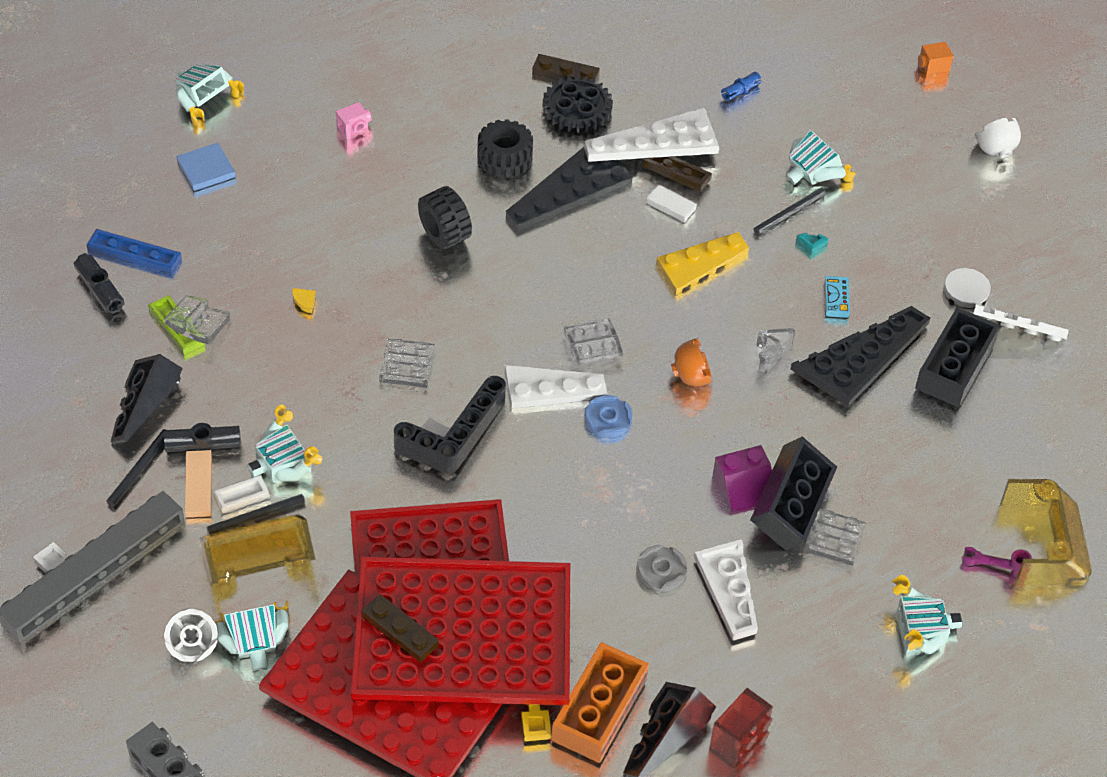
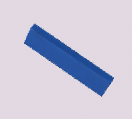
(134, 251)

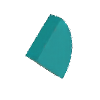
(812, 242)

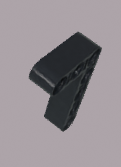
(450, 451)

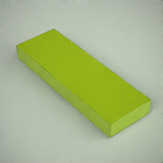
(160, 310)

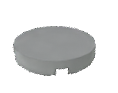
(661, 568)

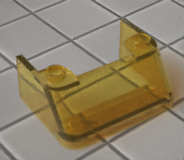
(257, 547)
(1068, 557)

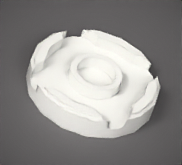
(967, 287)

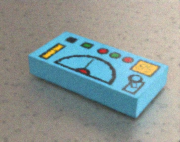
(837, 296)

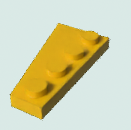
(692, 263)

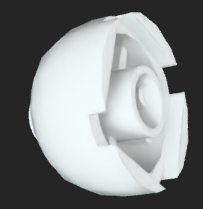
(999, 137)
(190, 635)

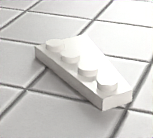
(1030, 325)
(547, 386)

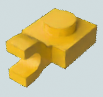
(536, 723)

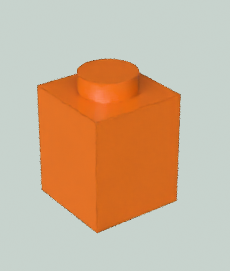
(935, 58)

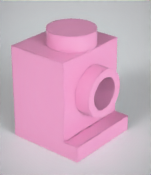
(352, 119)

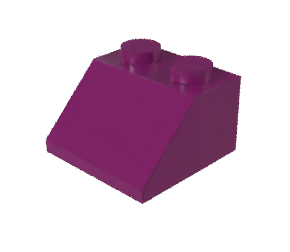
(742, 477)

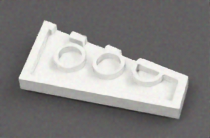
(729, 585)

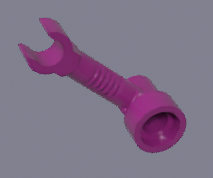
(1012, 564)

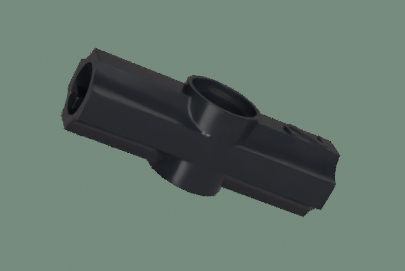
(99, 283)
(202, 438)

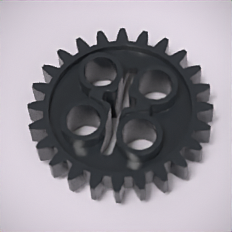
(577, 103)

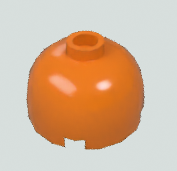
(691, 364)

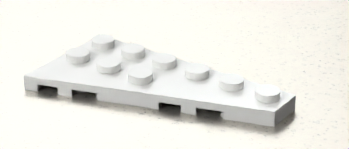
(672, 136)

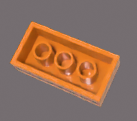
(600, 702)

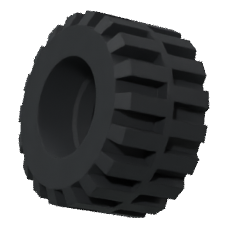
(505, 148)
(444, 217)

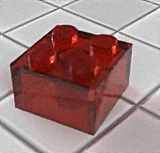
(741, 728)

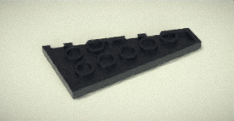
(568, 187)
(861, 357)

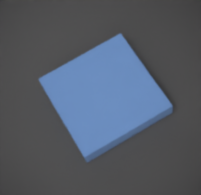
(206, 166)

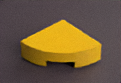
(304, 299)

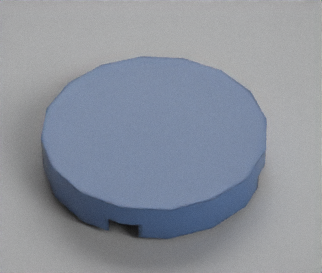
(608, 416)

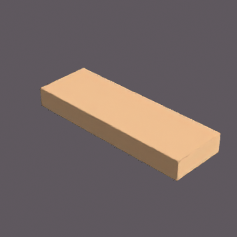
(198, 483)

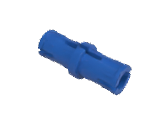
(741, 86)

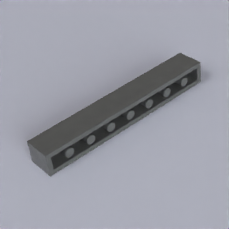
(90, 566)

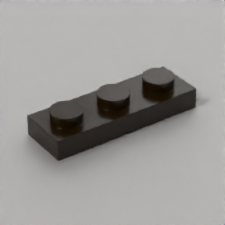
(560, 68)
(679, 171)
(400, 628)

